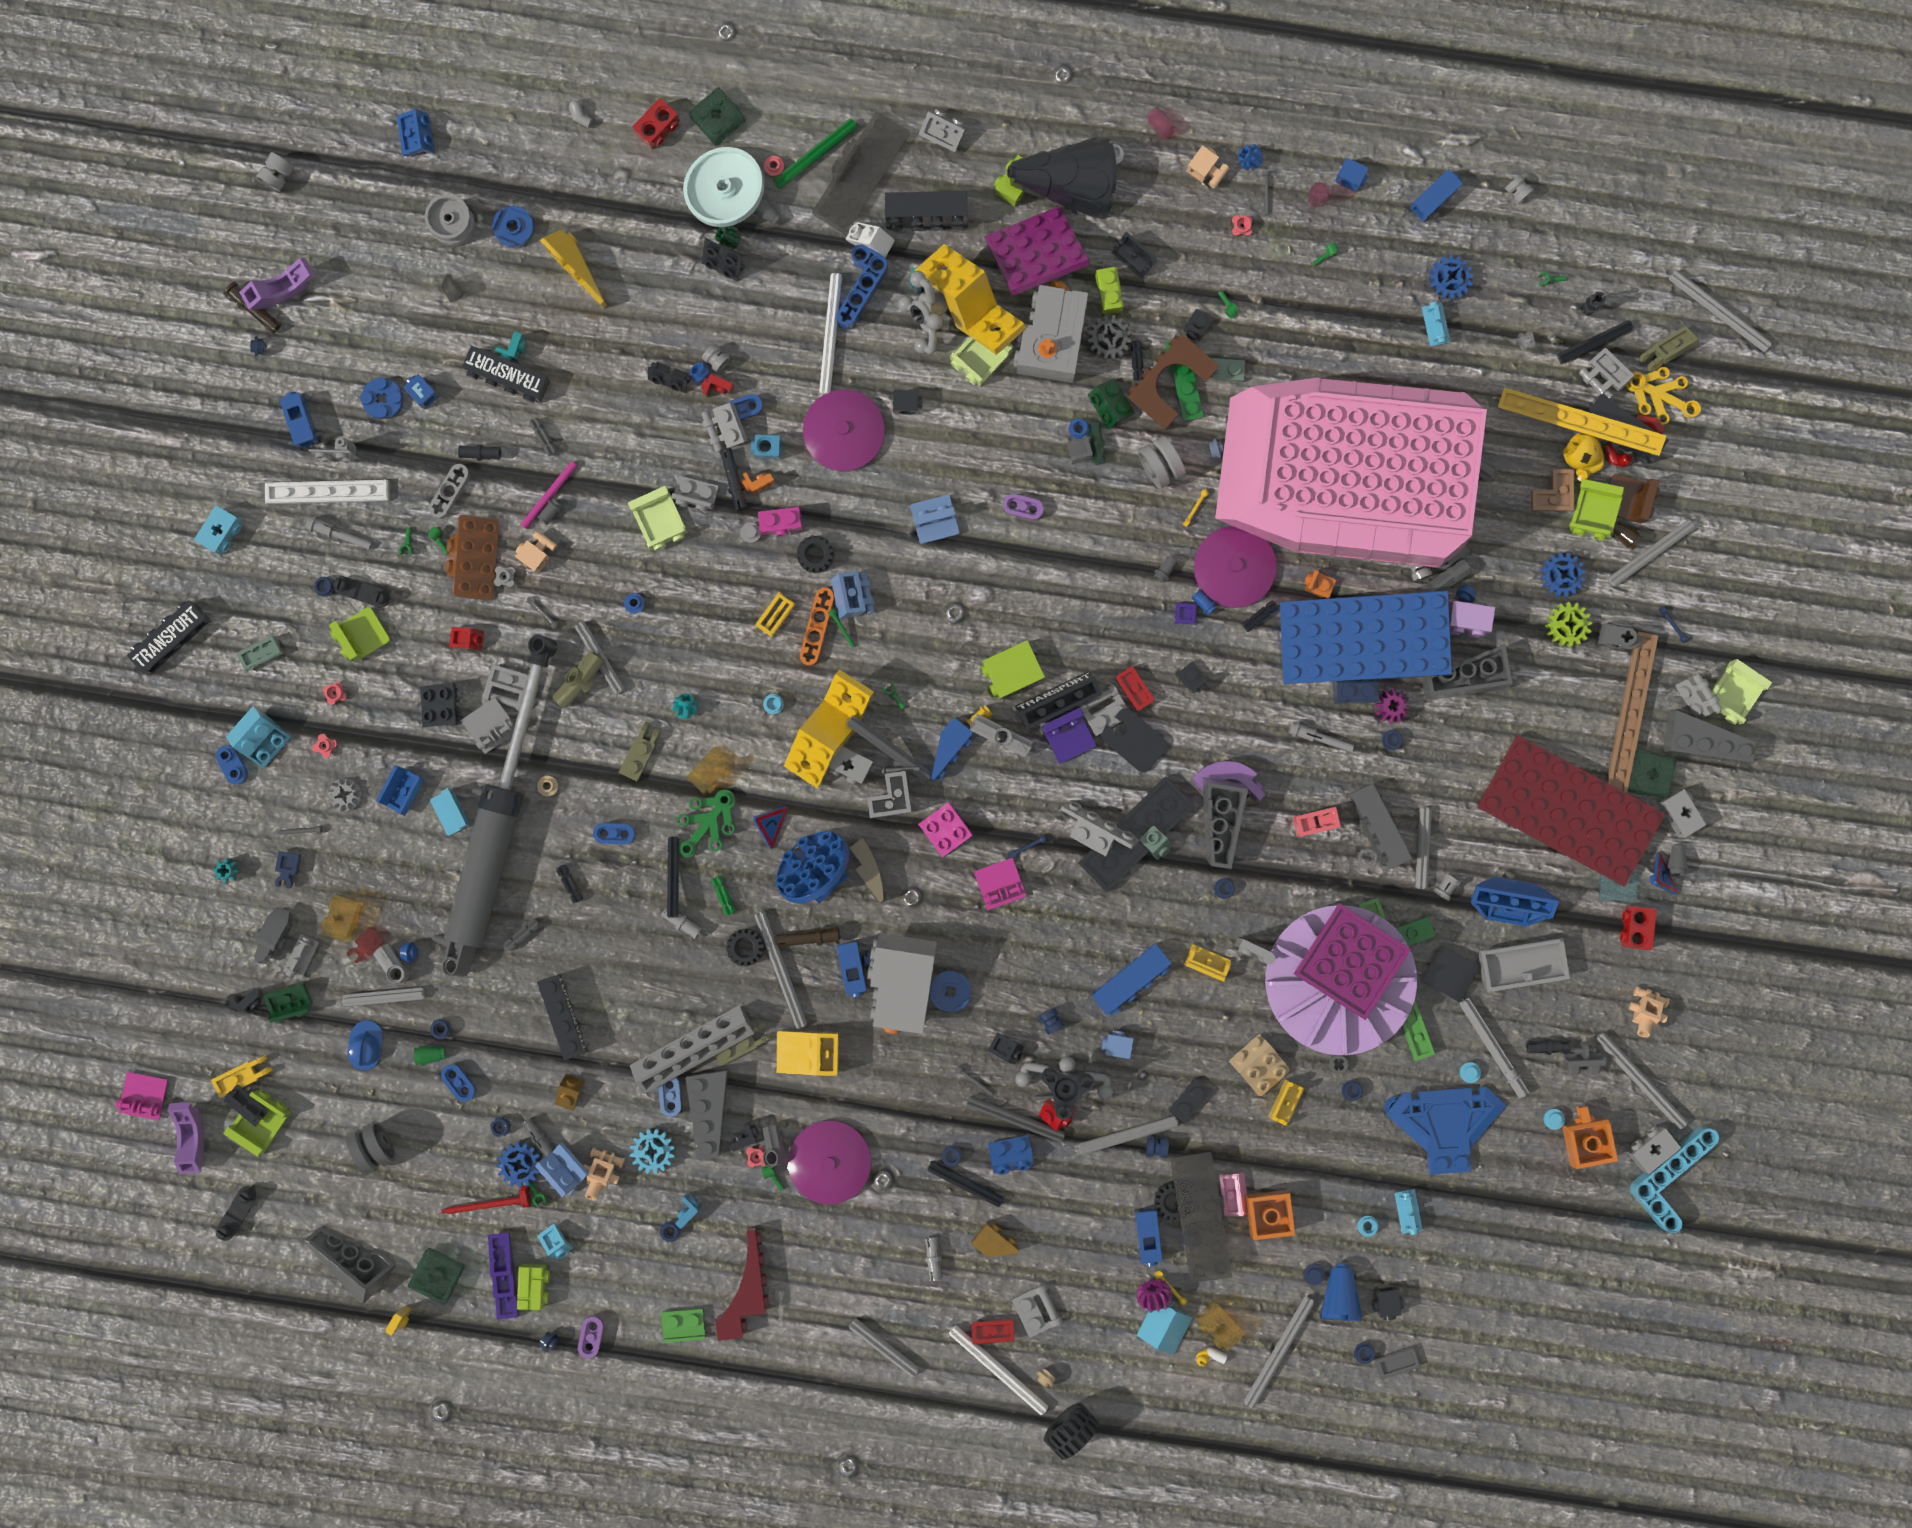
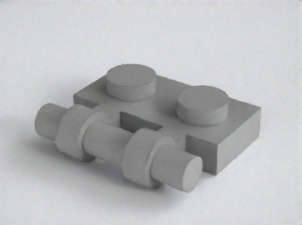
(1611, 369)
(729, 425)
(1698, 696)

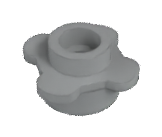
(509, 580)

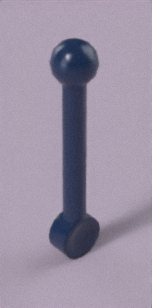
(1683, 638)
(1042, 839)

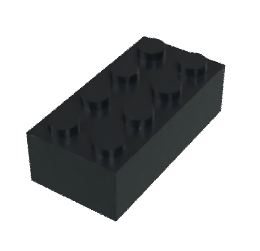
(926, 210)

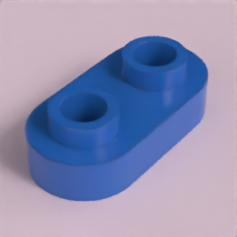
(742, 406)
(231, 764)
(614, 833)
(457, 1084)

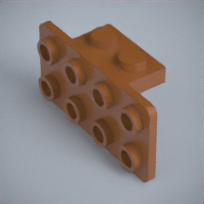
(473, 557)

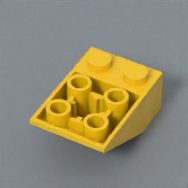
(808, 1053)

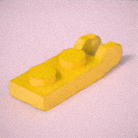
(241, 1075)

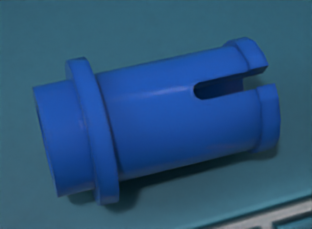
(1204, 602)

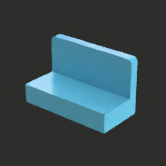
(449, 812)

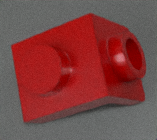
(1048, 1115)

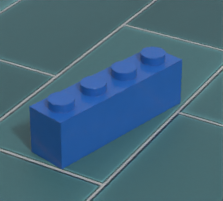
(1131, 979)

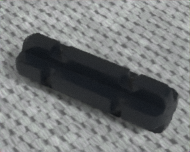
(1137, 360)
(1260, 616)
(569, 883)

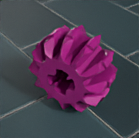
(1398, 710)
(1154, 1295)

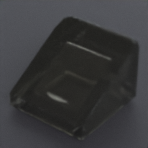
(451, 288)

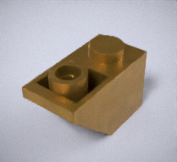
(993, 1243)

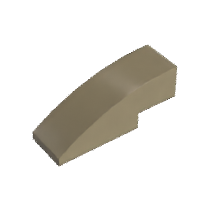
(869, 869)

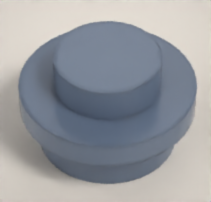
(1216, 448)

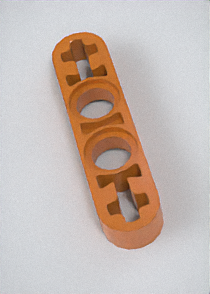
(815, 626)

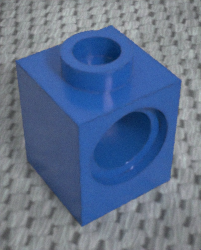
(1352, 175)

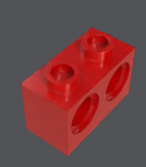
(652, 120)
(1644, 928)

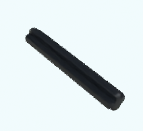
(1595, 341)
(673, 877)
(965, 1183)

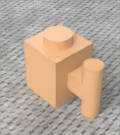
(1204, 165)
(533, 555)

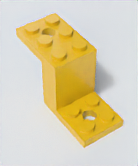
(971, 299)
(826, 729)

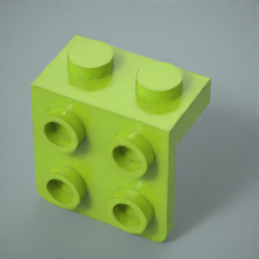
(359, 635)

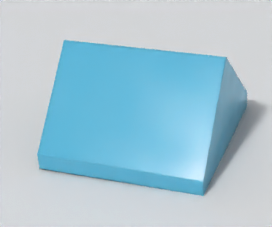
(1164, 1328)

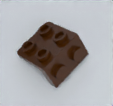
(1637, 498)

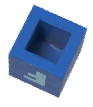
(420, 391)

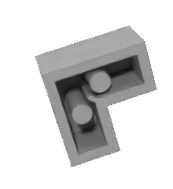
(897, 799)

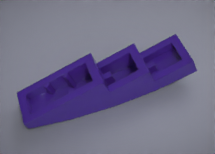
(503, 1275)

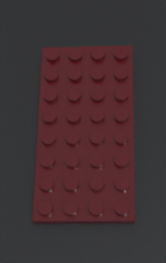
(1570, 810)

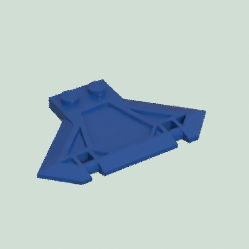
(1446, 1124)

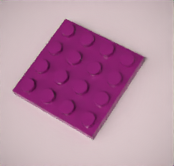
(1036, 250)
(1352, 961)

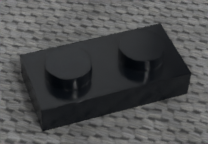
(1189, 1100)

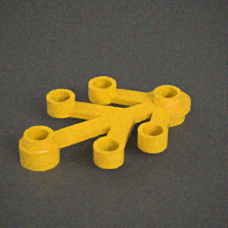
(1659, 394)

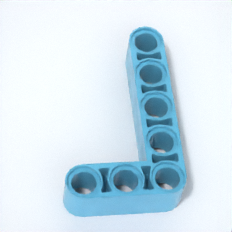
(1669, 1175)

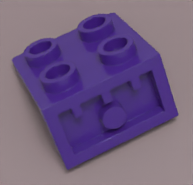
(1068, 736)

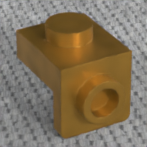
(569, 1092)

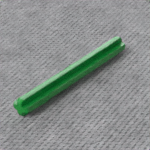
(815, 153)

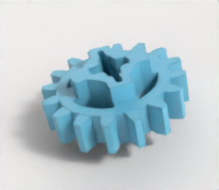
(661, 1149)

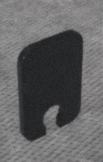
(1139, 743)

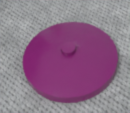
(844, 430)
(1234, 567)
(829, 1162)

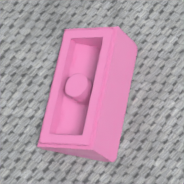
(1234, 1191)

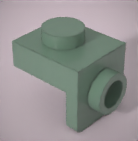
(1156, 842)

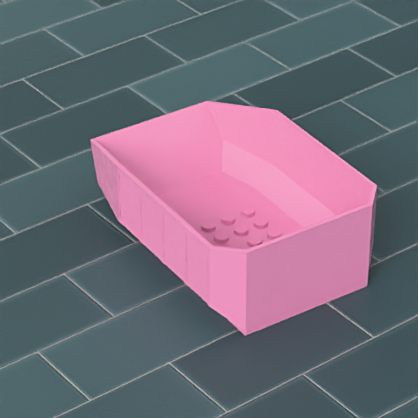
(1353, 469)

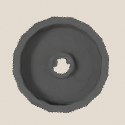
(370, 1147)

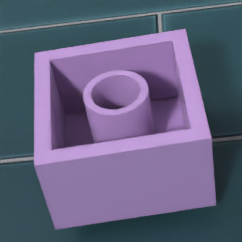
(1470, 619)

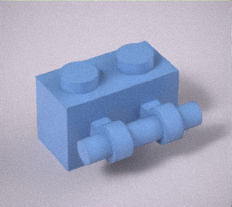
(849, 596)

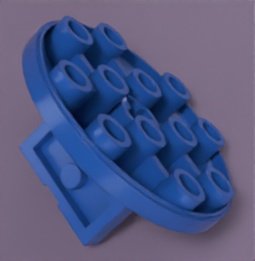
(814, 869)

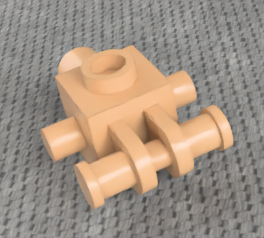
(1648, 1010)
(601, 1172)

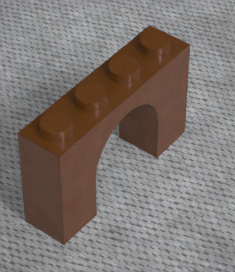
(1180, 353)

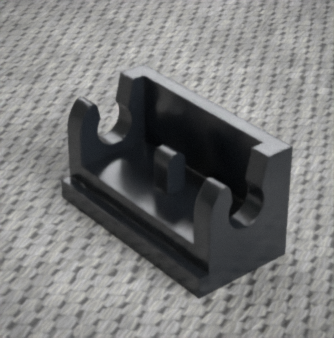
(1134, 255)

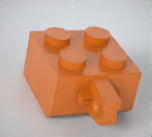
(1589, 1140)

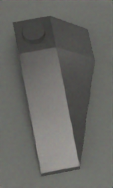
(354, 1266)

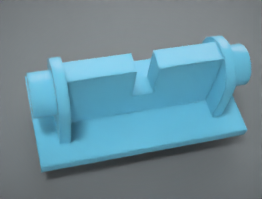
(1435, 324)
(1408, 1212)

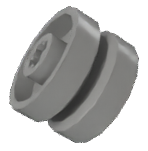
(450, 220)
(1161, 462)

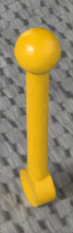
(1204, 493)
(1182, 1301)

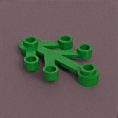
(708, 820)

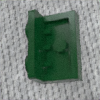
(1110, 403)
(288, 1002)

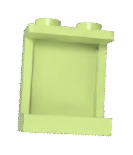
(978, 361)
(658, 518)
(1738, 691)

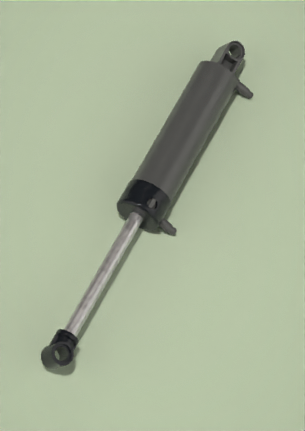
(491, 836)

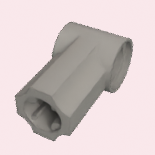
(390, 963)

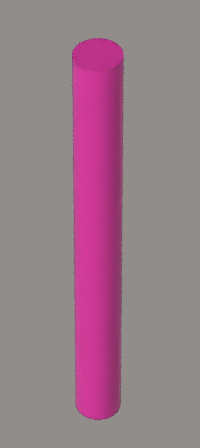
(548, 495)

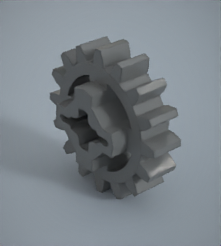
(1117, 335)

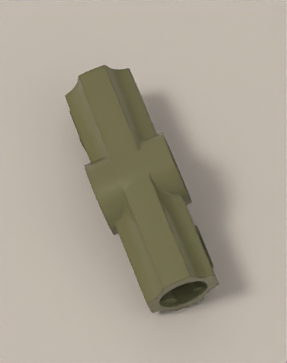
(578, 679)

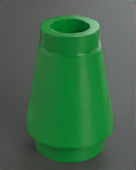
(428, 1054)

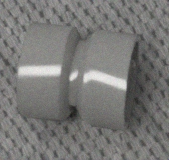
(278, 165)

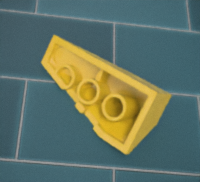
(567, 254)

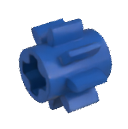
(1250, 157)

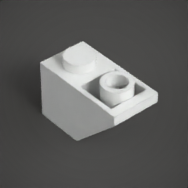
(870, 236)

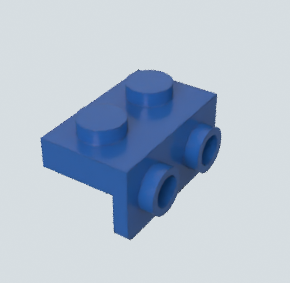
(400, 790)
(1011, 1155)

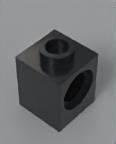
(906, 402)

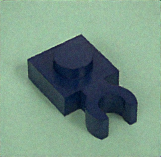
(287, 864)

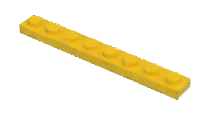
(1582, 421)

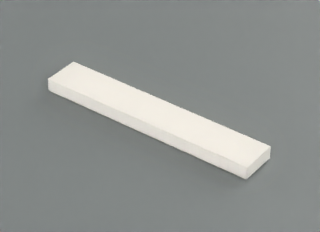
(327, 491)

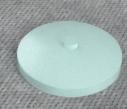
(723, 187)

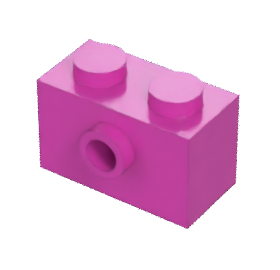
(780, 521)

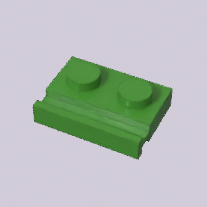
(683, 1325)

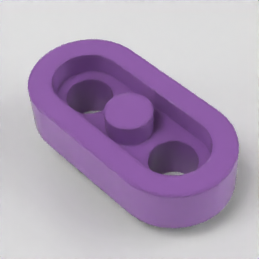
(1023, 506)
(590, 1335)

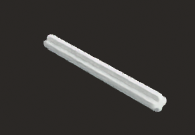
(830, 333)
(998, 1370)

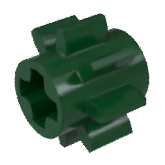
(728, 237)

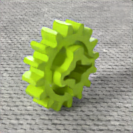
(1568, 632)

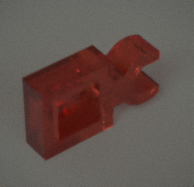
(367, 943)

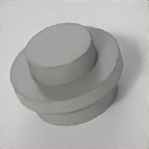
(750, 532)

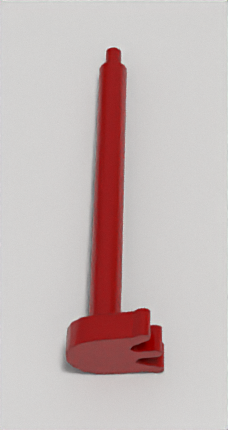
(524, 1200)

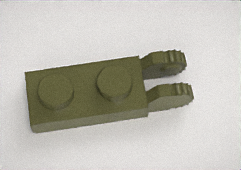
(1670, 348)
(639, 753)
(742, 1047)

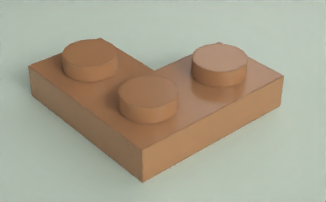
(1561, 493)

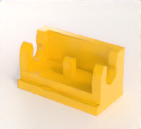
(1208, 962)
(1286, 1102)

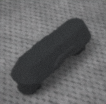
(361, 591)
(236, 1213)

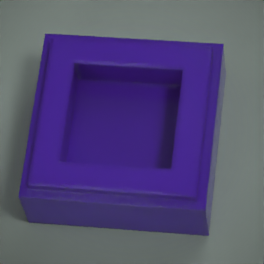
(1185, 613)

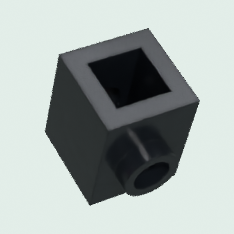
(1387, 1303)

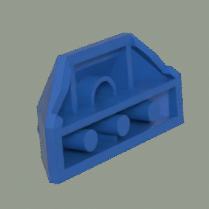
(1513, 901)

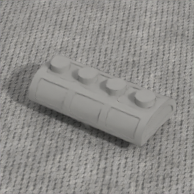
(1524, 965)

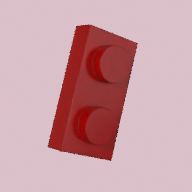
(1134, 688)
(992, 1332)

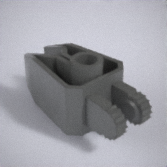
(272, 934)

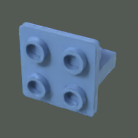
(934, 519)
(562, 1170)

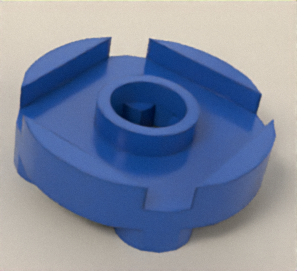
(518, 237)
(380, 387)
(951, 979)

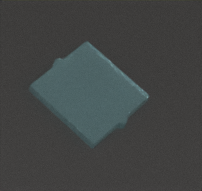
(1613, 891)

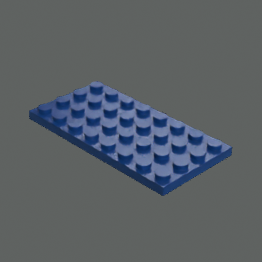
(1366, 638)

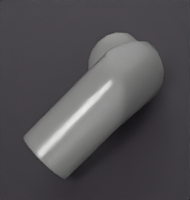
(577, 115)

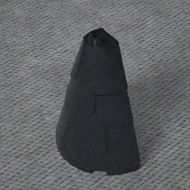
(1072, 175)

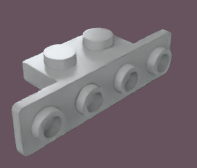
(1095, 831)

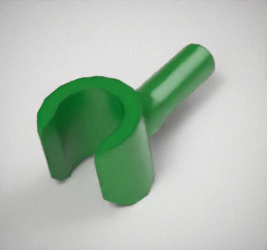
(1332, 251)
(1550, 279)
(1231, 309)
(434, 534)
(407, 543)
(894, 695)
(770, 1172)
(537, 1197)

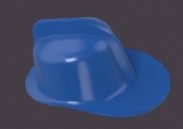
(365, 1045)

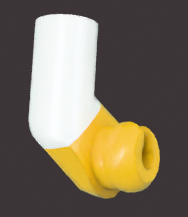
(1210, 1354)

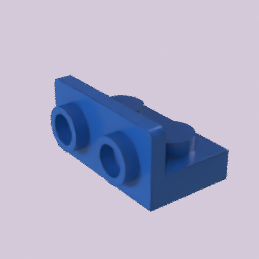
(415, 132)

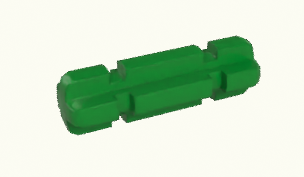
(723, 895)

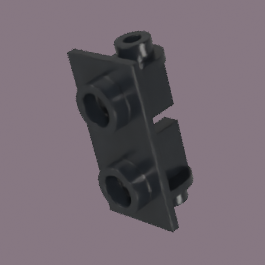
(677, 381)
(245, 1105)

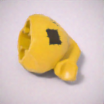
(1584, 454)

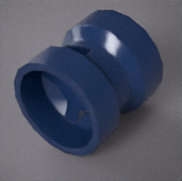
(1051, 1020)
(1157, 1147)

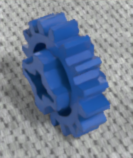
(1457, 283)
(1569, 580)
(509, 1161)

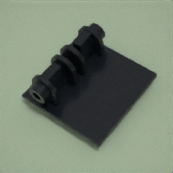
(722, 260)
(439, 705)

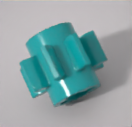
(685, 706)
(226, 865)

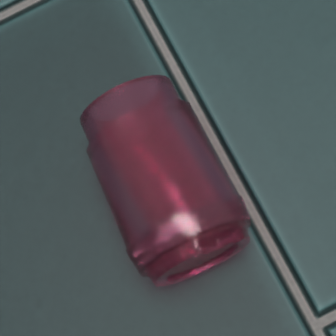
(1160, 123)
(1318, 195)

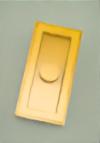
(399, 1320)

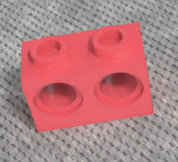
(1316, 822)

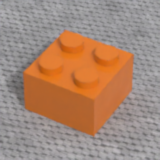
(1270, 1215)

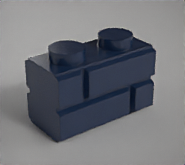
(1355, 692)

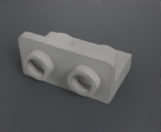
(943, 129)
(695, 493)

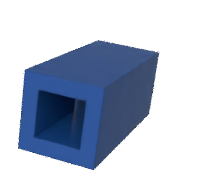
(1436, 195)
(299, 420)
(852, 969)
(1148, 1236)

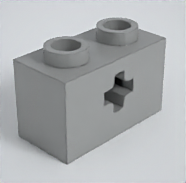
(861, 766)
(1673, 807)
(1664, 1148)

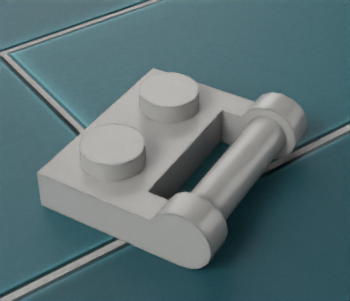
(507, 680)
(1105, 716)
(1249, 949)
(1030, 1312)

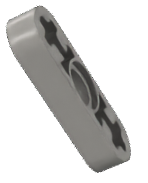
(440, 493)

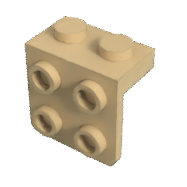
(1259, 1065)

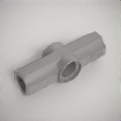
(990, 730)

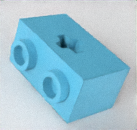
(209, 535)

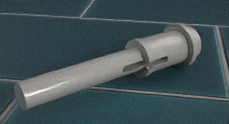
(329, 529)
(1301, 731)

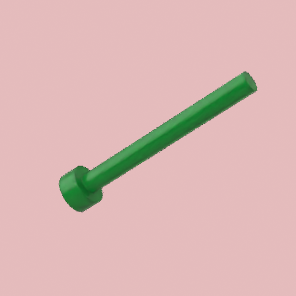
(832, 612)

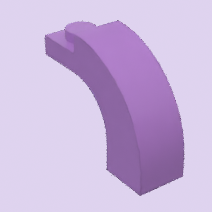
(279, 288)
(1231, 771)
(189, 1137)

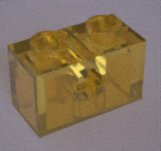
(349, 909)
(1214, 1314)

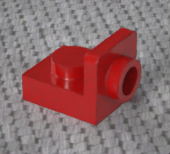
(721, 386)
(466, 638)

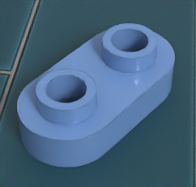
(670, 1095)

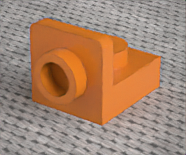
(761, 482)
(1319, 584)

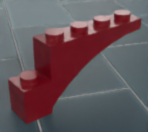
(751, 1293)

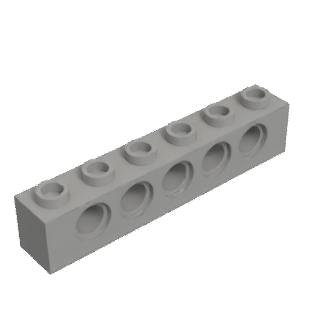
(691, 1049)

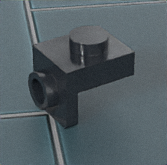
(251, 1001)

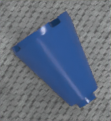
(1341, 1296)

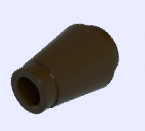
(1627, 536)

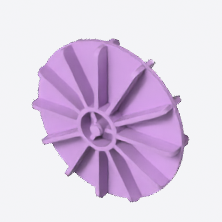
(1318, 1019)

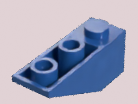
(951, 741)

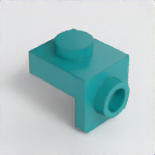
(515, 348)

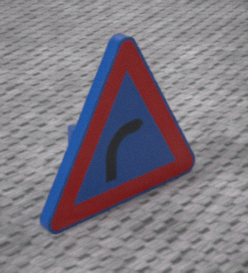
(770, 824)
(1661, 876)

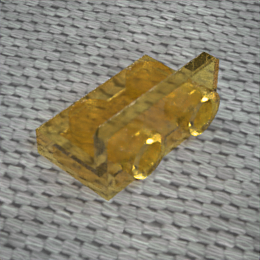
(709, 771)

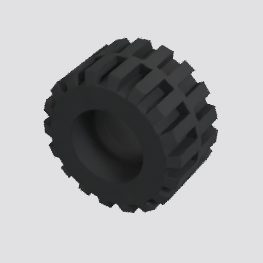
(1071, 1431)

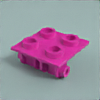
(945, 829)
(1000, 884)
(142, 1096)

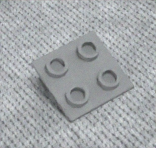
(343, 451)
(489, 725)

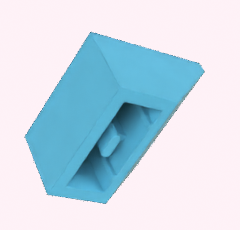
(257, 737)

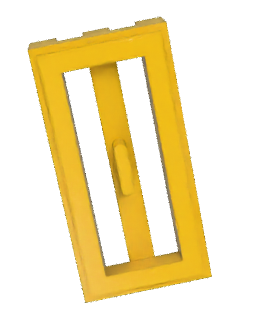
(765, 628)

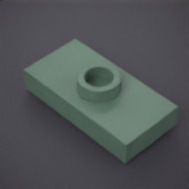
(260, 653)

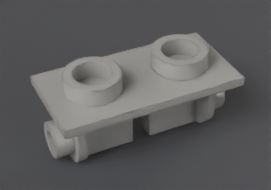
(301, 957)

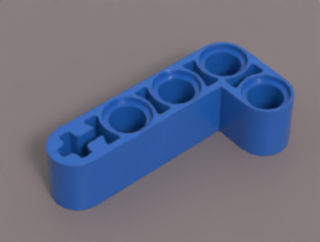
(858, 289)

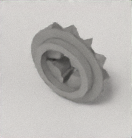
(353, 798)

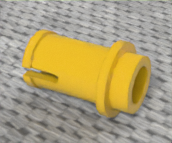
(984, 711)

